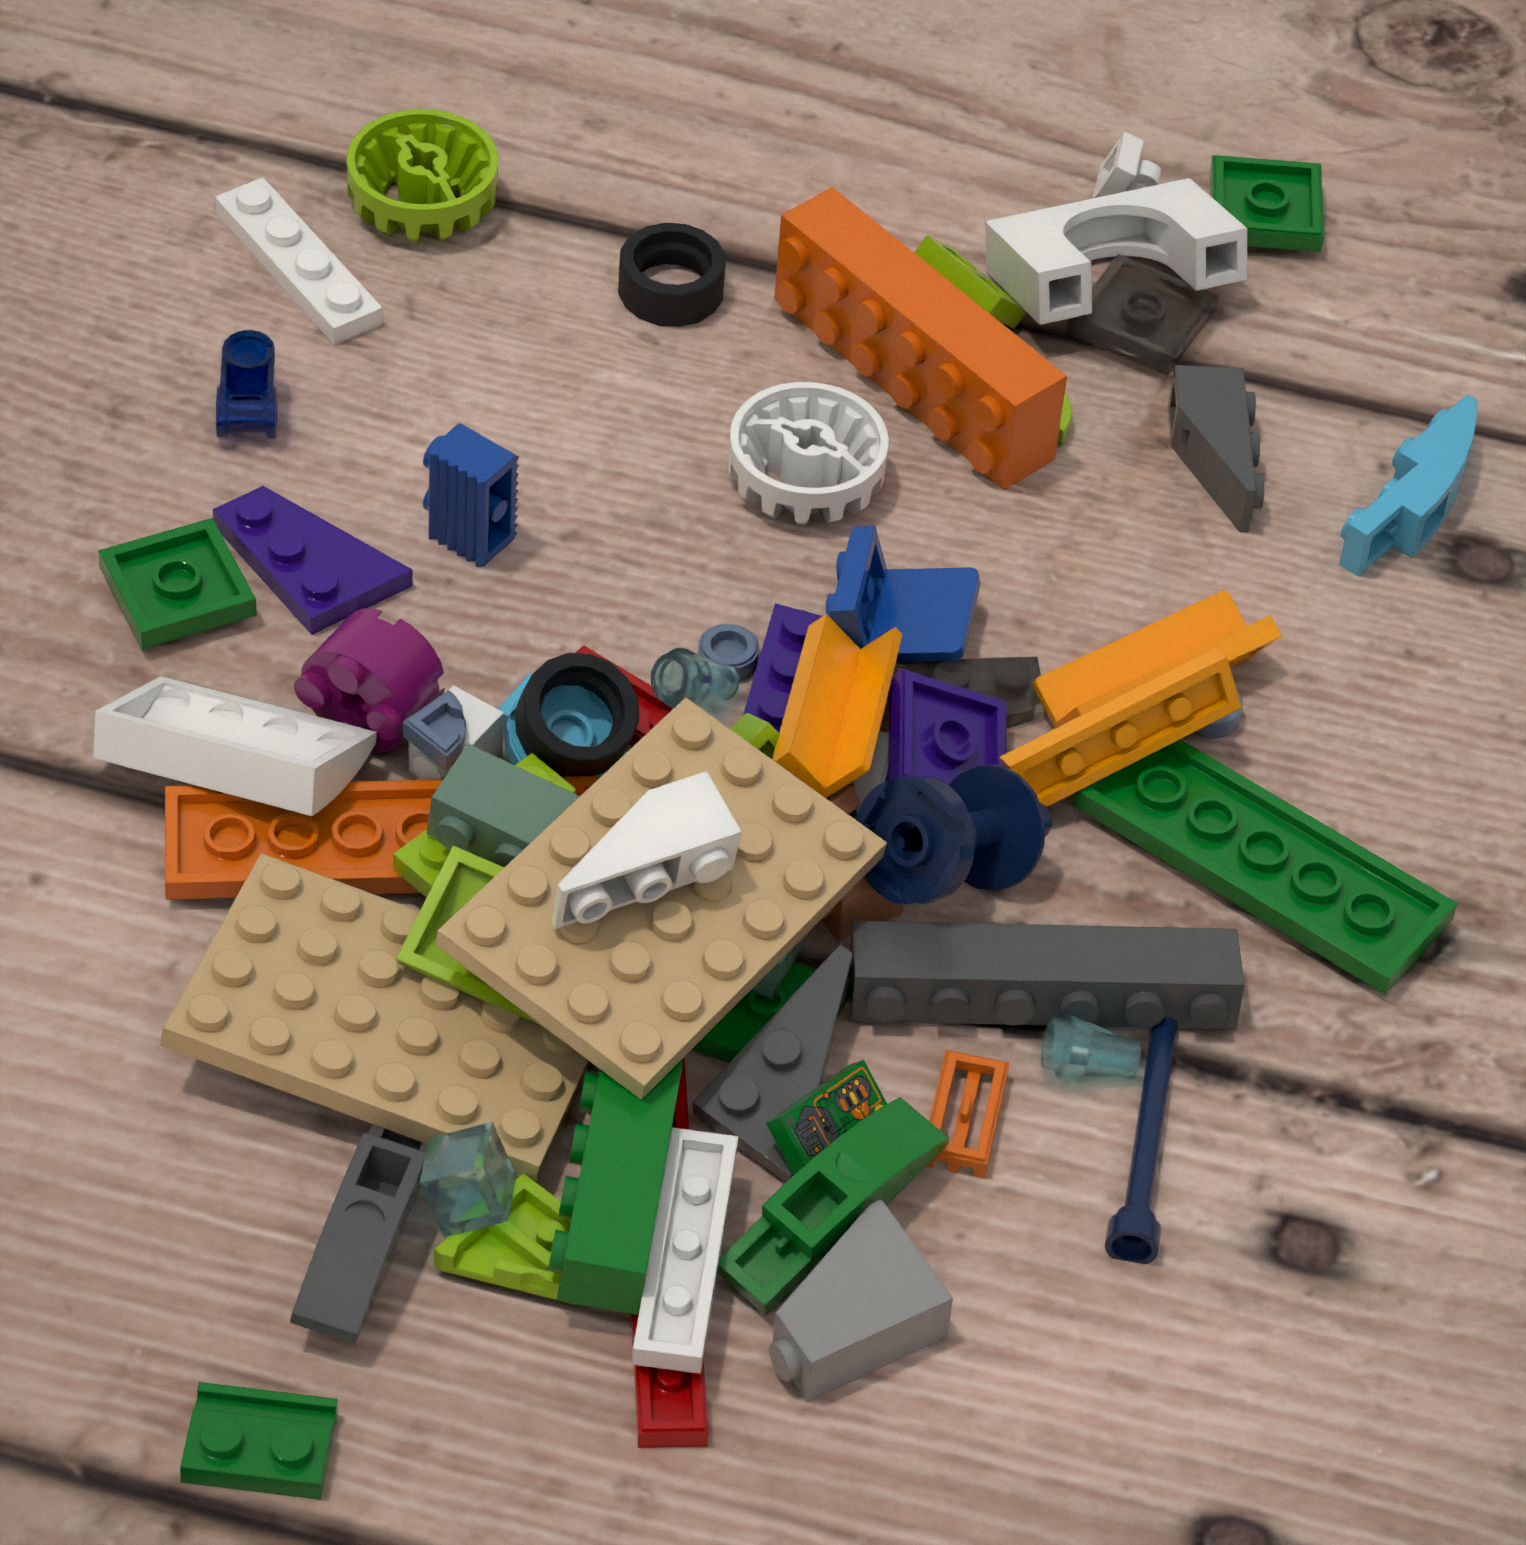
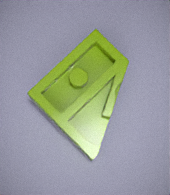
(513, 1251)

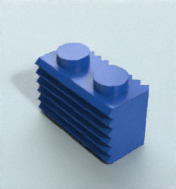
(471, 494)

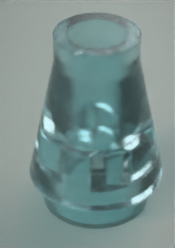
(692, 676)
(1087, 1050)

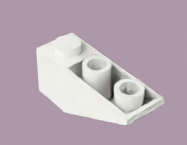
(660, 844)

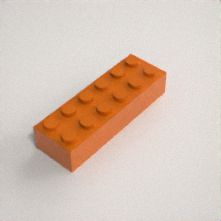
(919, 338)

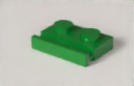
(259, 1440)

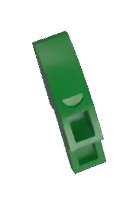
(826, 1198)

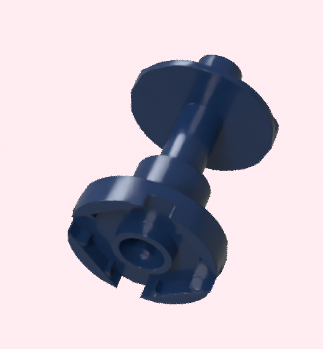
(938, 835)

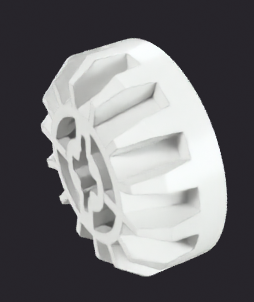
(819, 442)

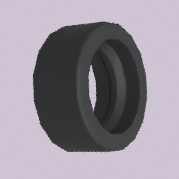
(671, 303)
(593, 675)

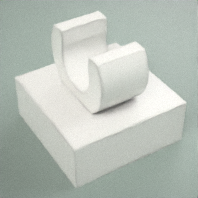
(1124, 168)

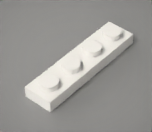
(298, 261)
(685, 1251)

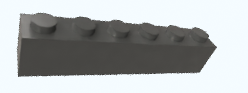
(1044, 972)

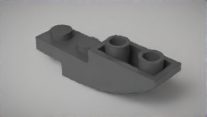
(360, 1235)

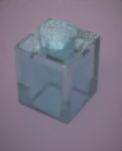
(468, 1179)

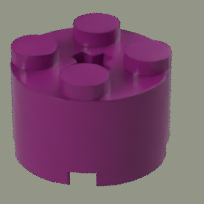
(371, 676)

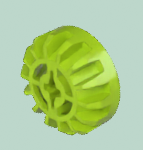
(428, 159)

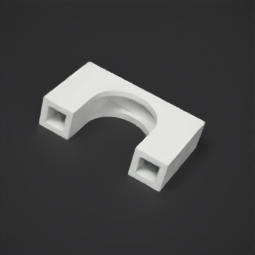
(1048, 252)

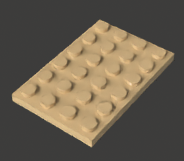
(665, 971)
(315, 1005)

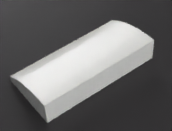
(231, 744)

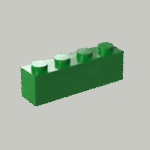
(616, 1193)

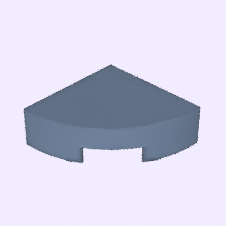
(438, 730)

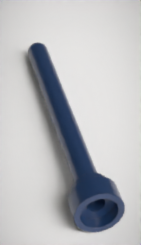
(1133, 1230)

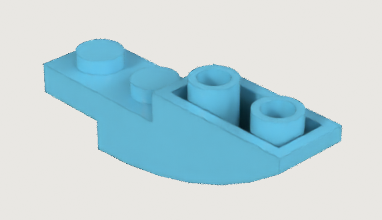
(1419, 495)

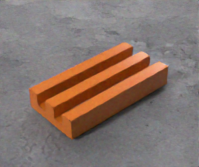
(956, 1153)

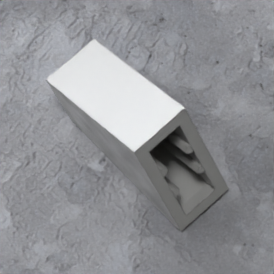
(859, 1308)

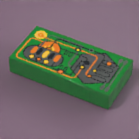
(825, 1114)

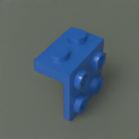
(925, 604)

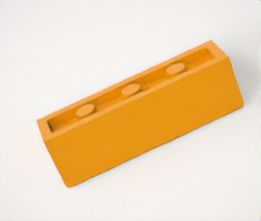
(1150, 653)
(835, 706)
(1127, 728)

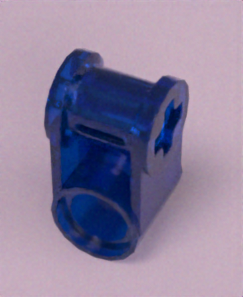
(247, 385)

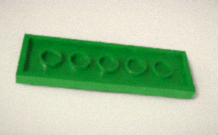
(1272, 861)

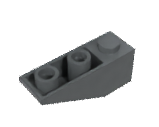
(1213, 437)

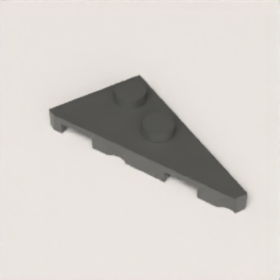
(778, 1065)

